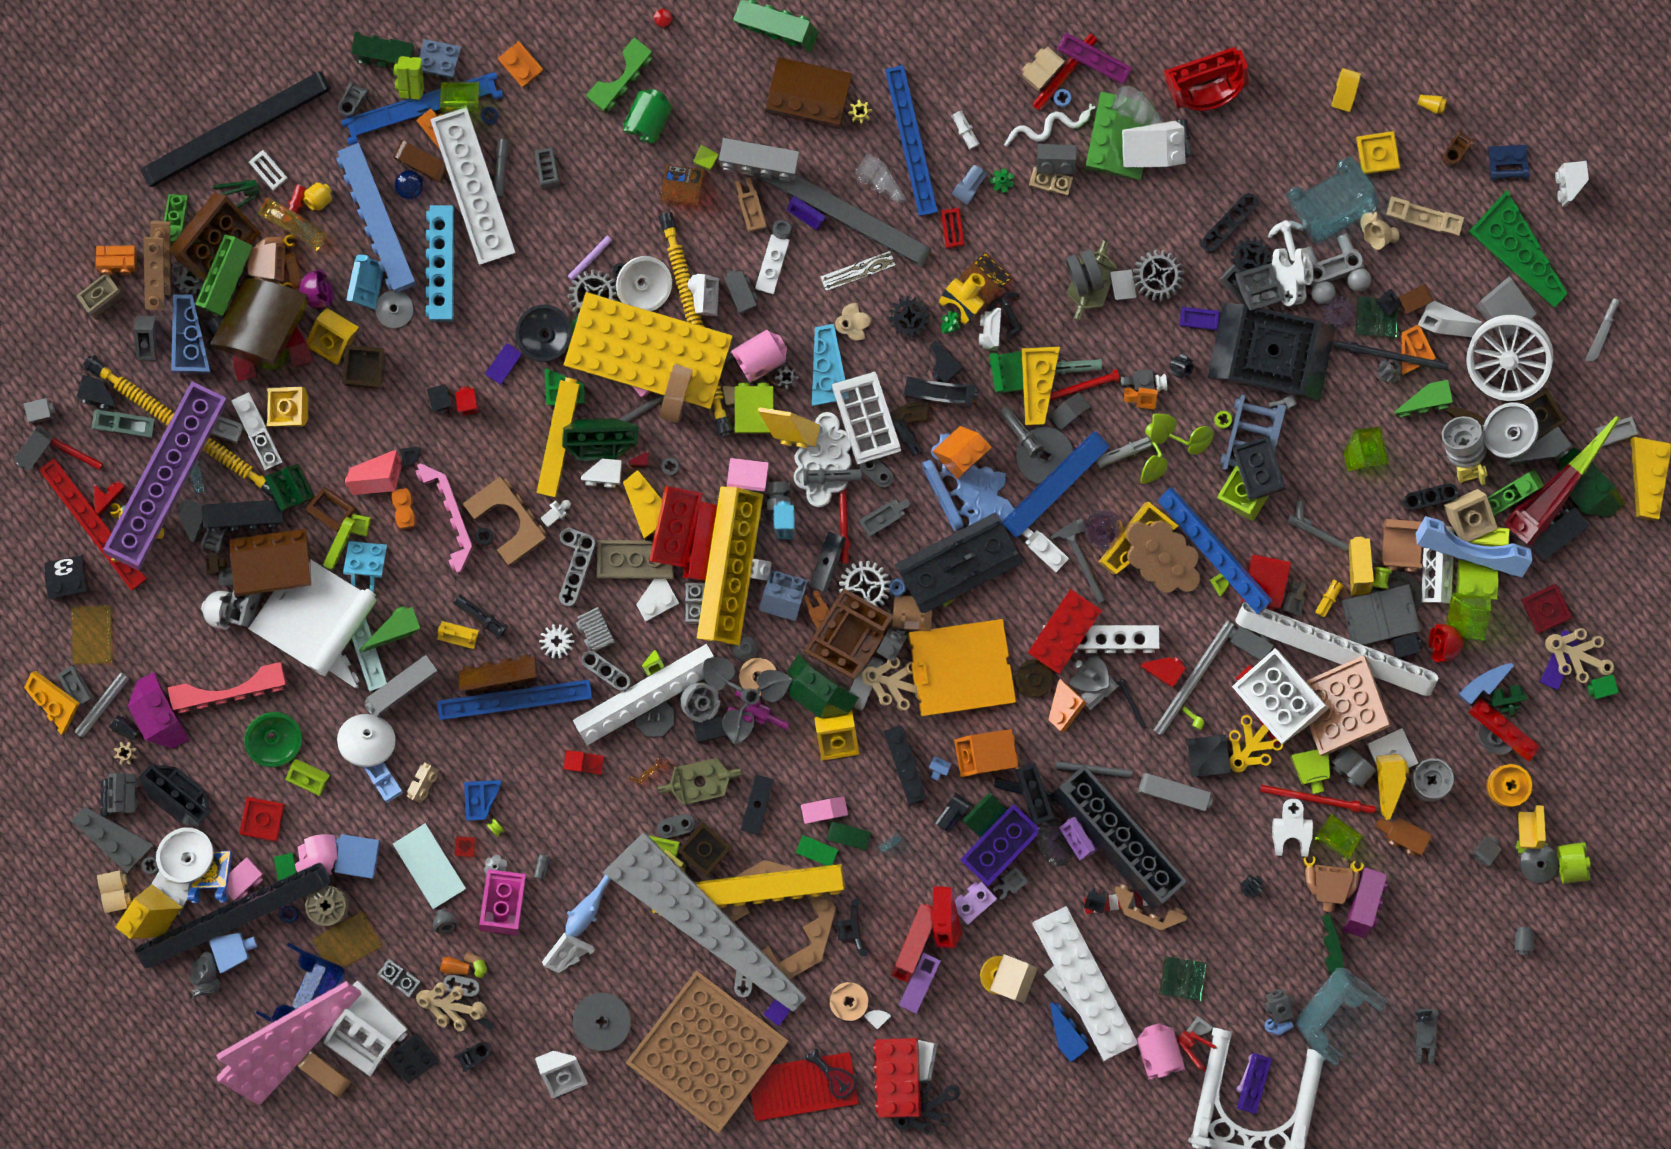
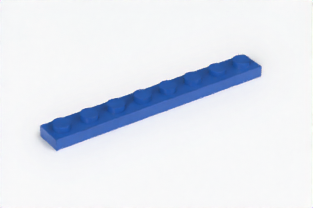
(911, 141)
(1214, 550)
(514, 699)

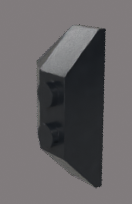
(176, 793)

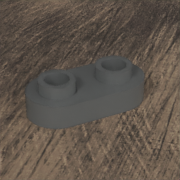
(876, 471)
(675, 826)

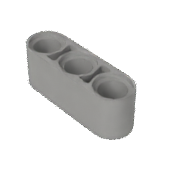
(599, 664)
(860, 688)

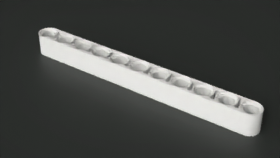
(1336, 648)

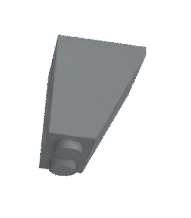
(1506, 300)

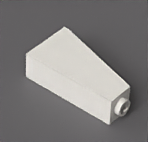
(377, 1015)

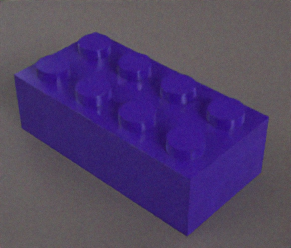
(1000, 845)

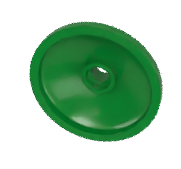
(278, 748)

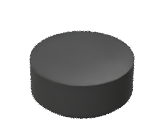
(782, 229)

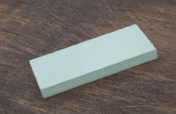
(429, 866)

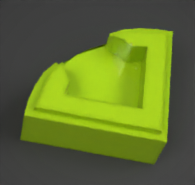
(1220, 584)

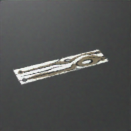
(857, 270)

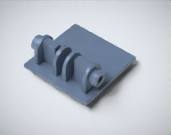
(439, 58)

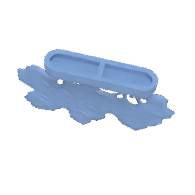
(976, 488)

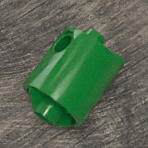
(648, 115)

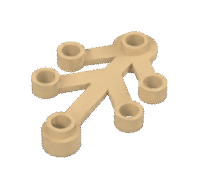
(1576, 654)
(893, 683)
(427, 1000)

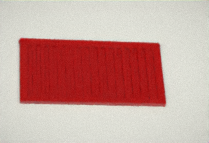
(798, 1088)

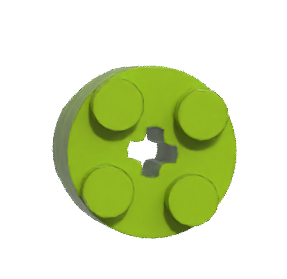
(1573, 863)

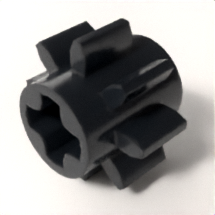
(1181, 366)
(1252, 886)

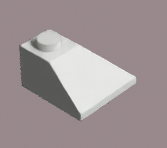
(560, 1073)

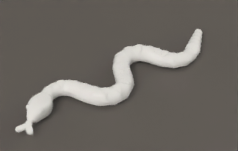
(1048, 126)

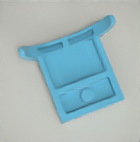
(365, 282)

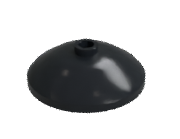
(532, 327)

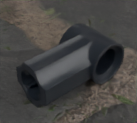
(954, 809)

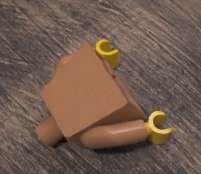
(268, 259)
(1332, 883)

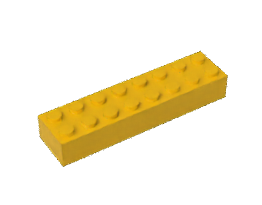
(730, 565)

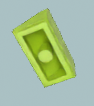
(307, 777)

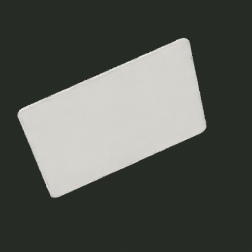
(1123, 284)

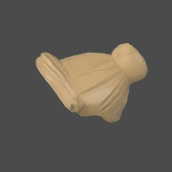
(1377, 231)

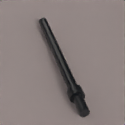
(1355, 348)

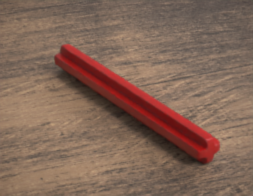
(1060, 77)

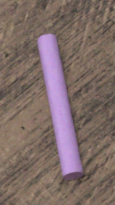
(592, 255)

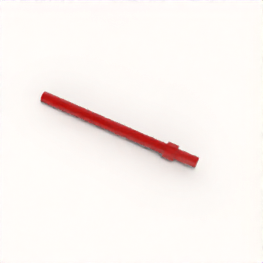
(844, 526)
(1355, 806)

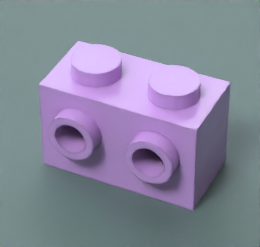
(974, 902)

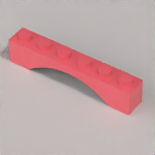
(266, 678)

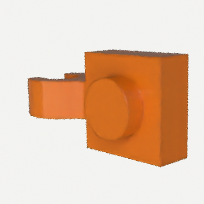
(1143, 398)

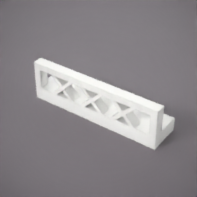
(1443, 576)

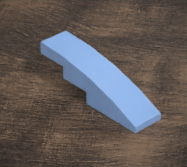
(384, 781)

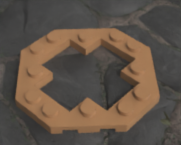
(816, 930)

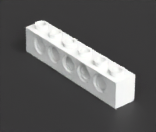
(1149, 632)

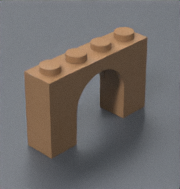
(499, 494)

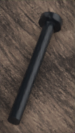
(1131, 702)

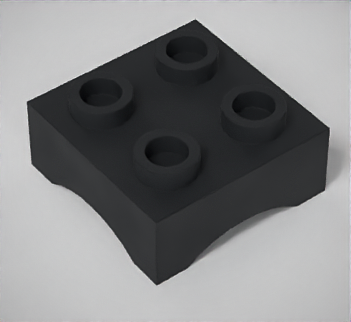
(1208, 756)

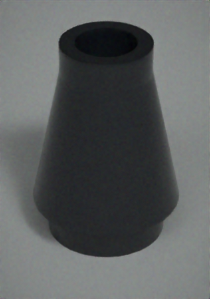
(123, 728)

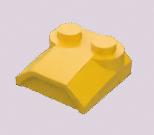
(287, 406)

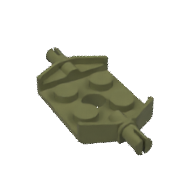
(1094, 299)
(683, 779)

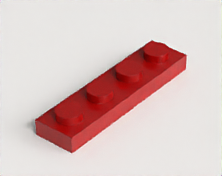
(1504, 729)

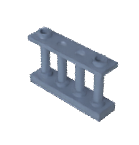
(1273, 432)

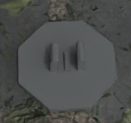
(656, 720)

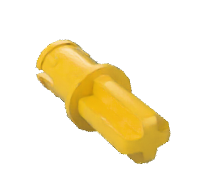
(1328, 598)

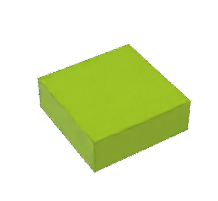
(361, 525)

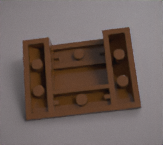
(849, 634)

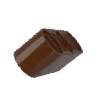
(420, 161)

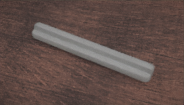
(101, 705)

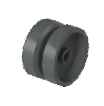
(1084, 272)

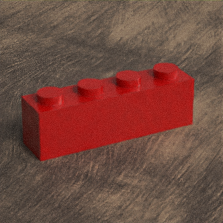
(701, 543)

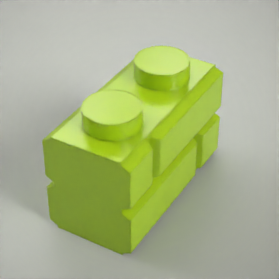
(409, 77)

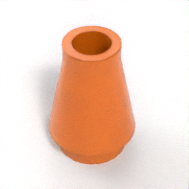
(452, 966)

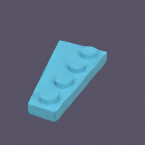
(826, 365)

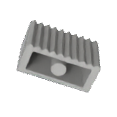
(595, 629)

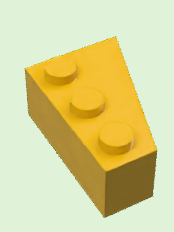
(644, 502)

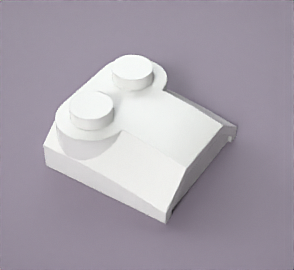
(705, 293)
(991, 329)

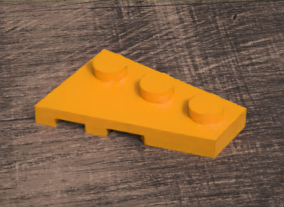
(54, 701)

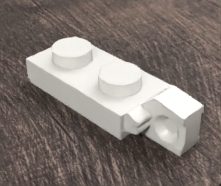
(1045, 549)

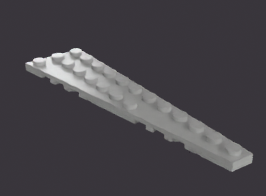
(670, 892)

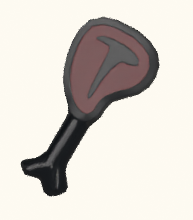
(841, 1081)

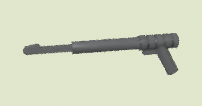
(1305, 525)

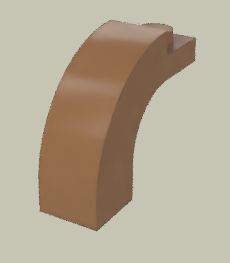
(675, 393)

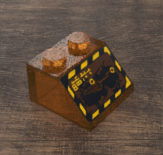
(995, 277)

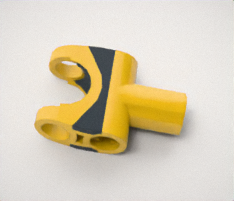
(965, 296)

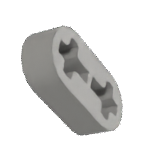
(463, 980)
(738, 982)

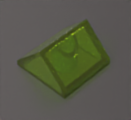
(460, 95)
(1338, 837)

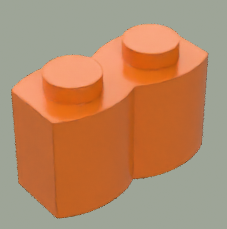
(404, 515)

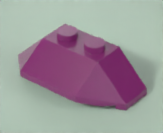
(155, 714)

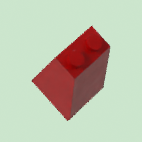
(1271, 576)

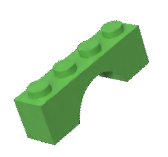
(604, 94)

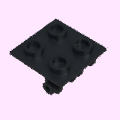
(412, 1058)

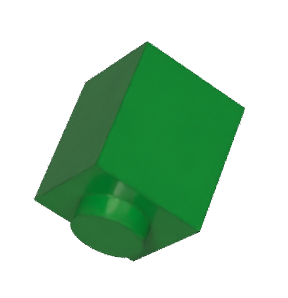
(1602, 687)

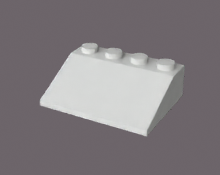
(1280, 696)

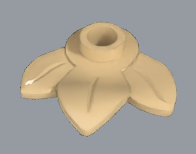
(856, 322)

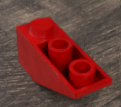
(945, 918)

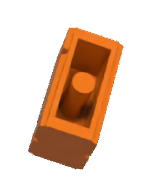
(116, 259)

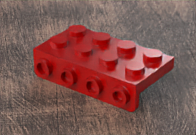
(897, 1077)

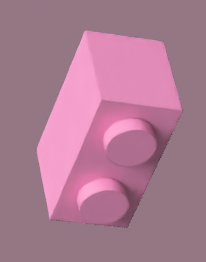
(243, 878)

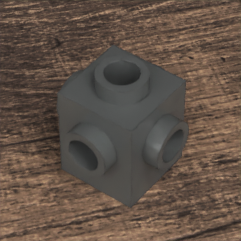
(1279, 1005)

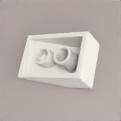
(1154, 145)

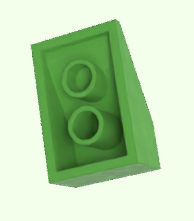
(399, 626)

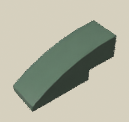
(122, 423)

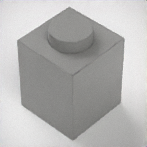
(39, 410)

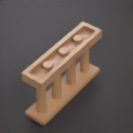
(157, 265)

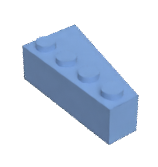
(187, 340)

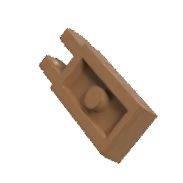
(751, 207)

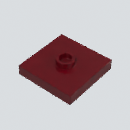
(1546, 608)

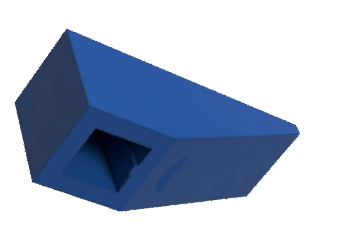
(1067, 1038)

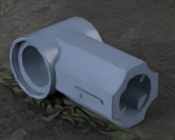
(967, 188)

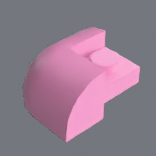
(317, 850)

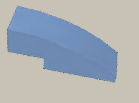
(1484, 683)

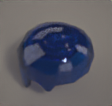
(409, 184)

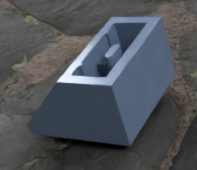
(783, 595)

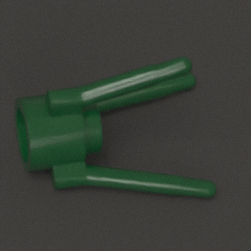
(248, 187)

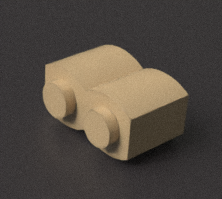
(1043, 68)
(113, 891)

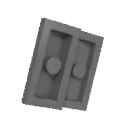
(1259, 286)

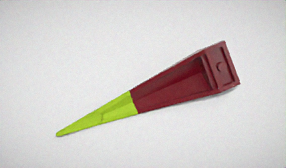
(1541, 508)

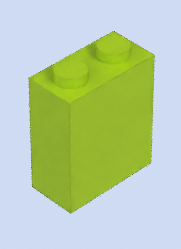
(746, 406)

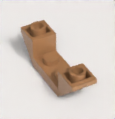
(1124, 898)

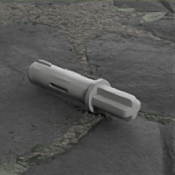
(1123, 452)

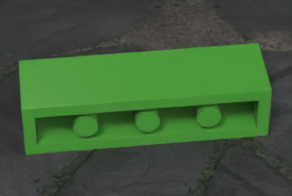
(223, 275)

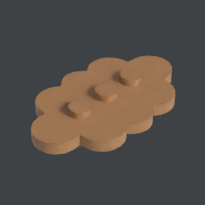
(1162, 556)

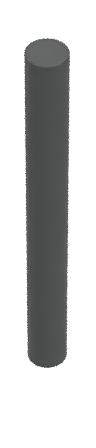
(1094, 769)

